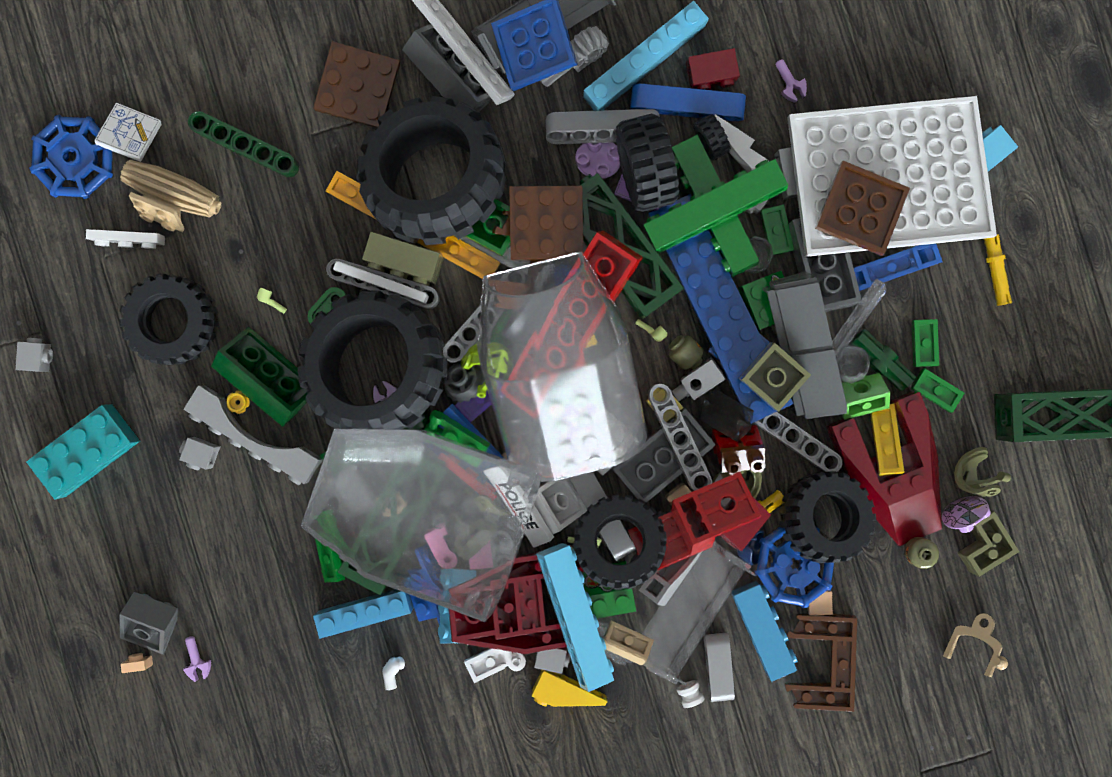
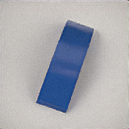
(897, 265)

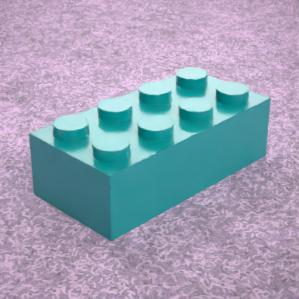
(83, 451)

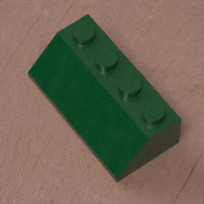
(262, 375)

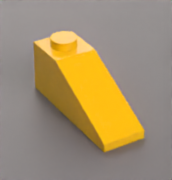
(561, 690)

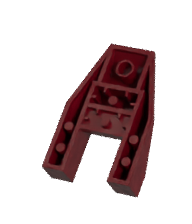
(906, 502)
(518, 618)

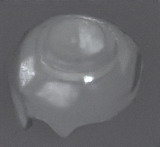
(764, 253)
(852, 363)

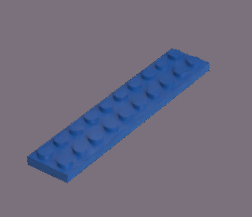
(719, 311)

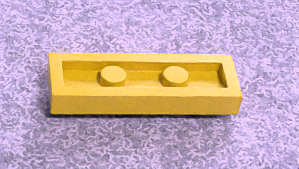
(887, 442)

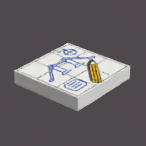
(128, 132)

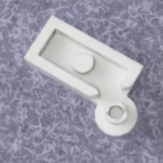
(493, 661)

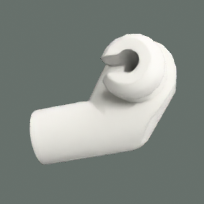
(390, 670)

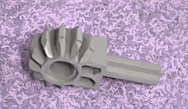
(587, 47)

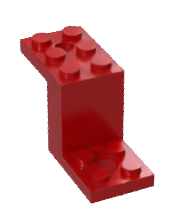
(700, 518)

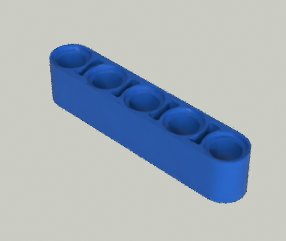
(688, 102)

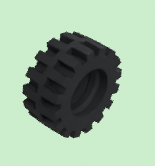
(712, 137)

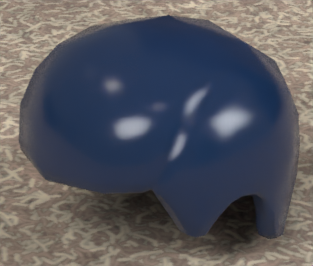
(750, 552)

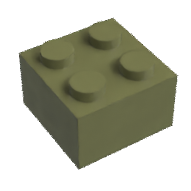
(774, 376)

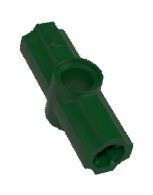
(884, 360)

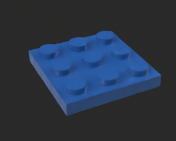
(534, 44)

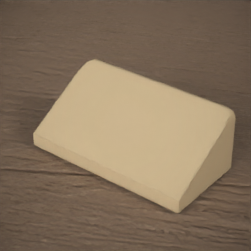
(627, 643)

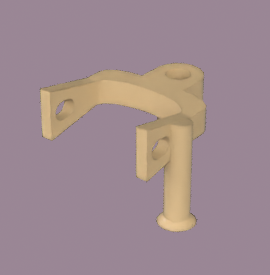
(983, 634)

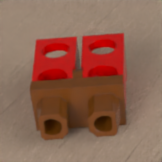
(741, 455)

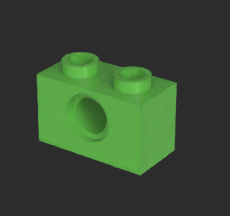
(866, 396)

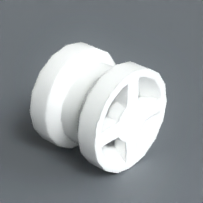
(690, 694)

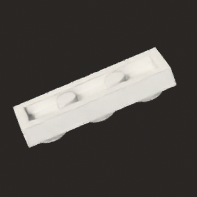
(125, 239)

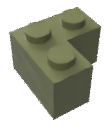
(991, 546)

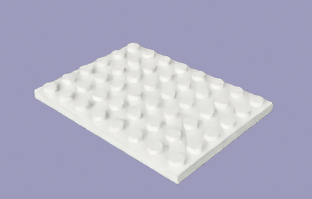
(920, 144)

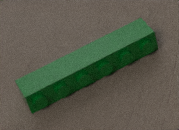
(715, 206)
(729, 235)

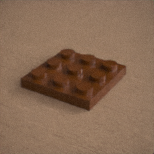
(356, 84)
(862, 208)
(545, 221)

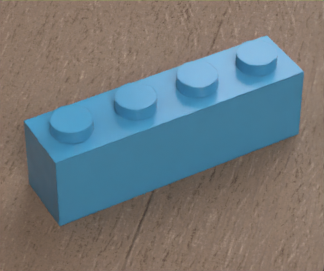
(362, 612)
(764, 631)

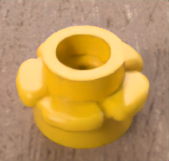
(231, 402)

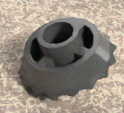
(463, 383)

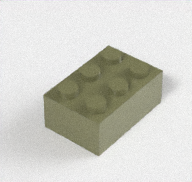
(402, 259)

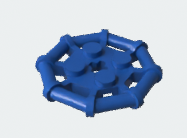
(58, 154)
(790, 577)

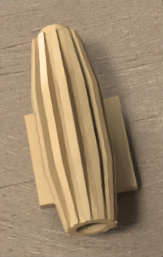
(167, 195)

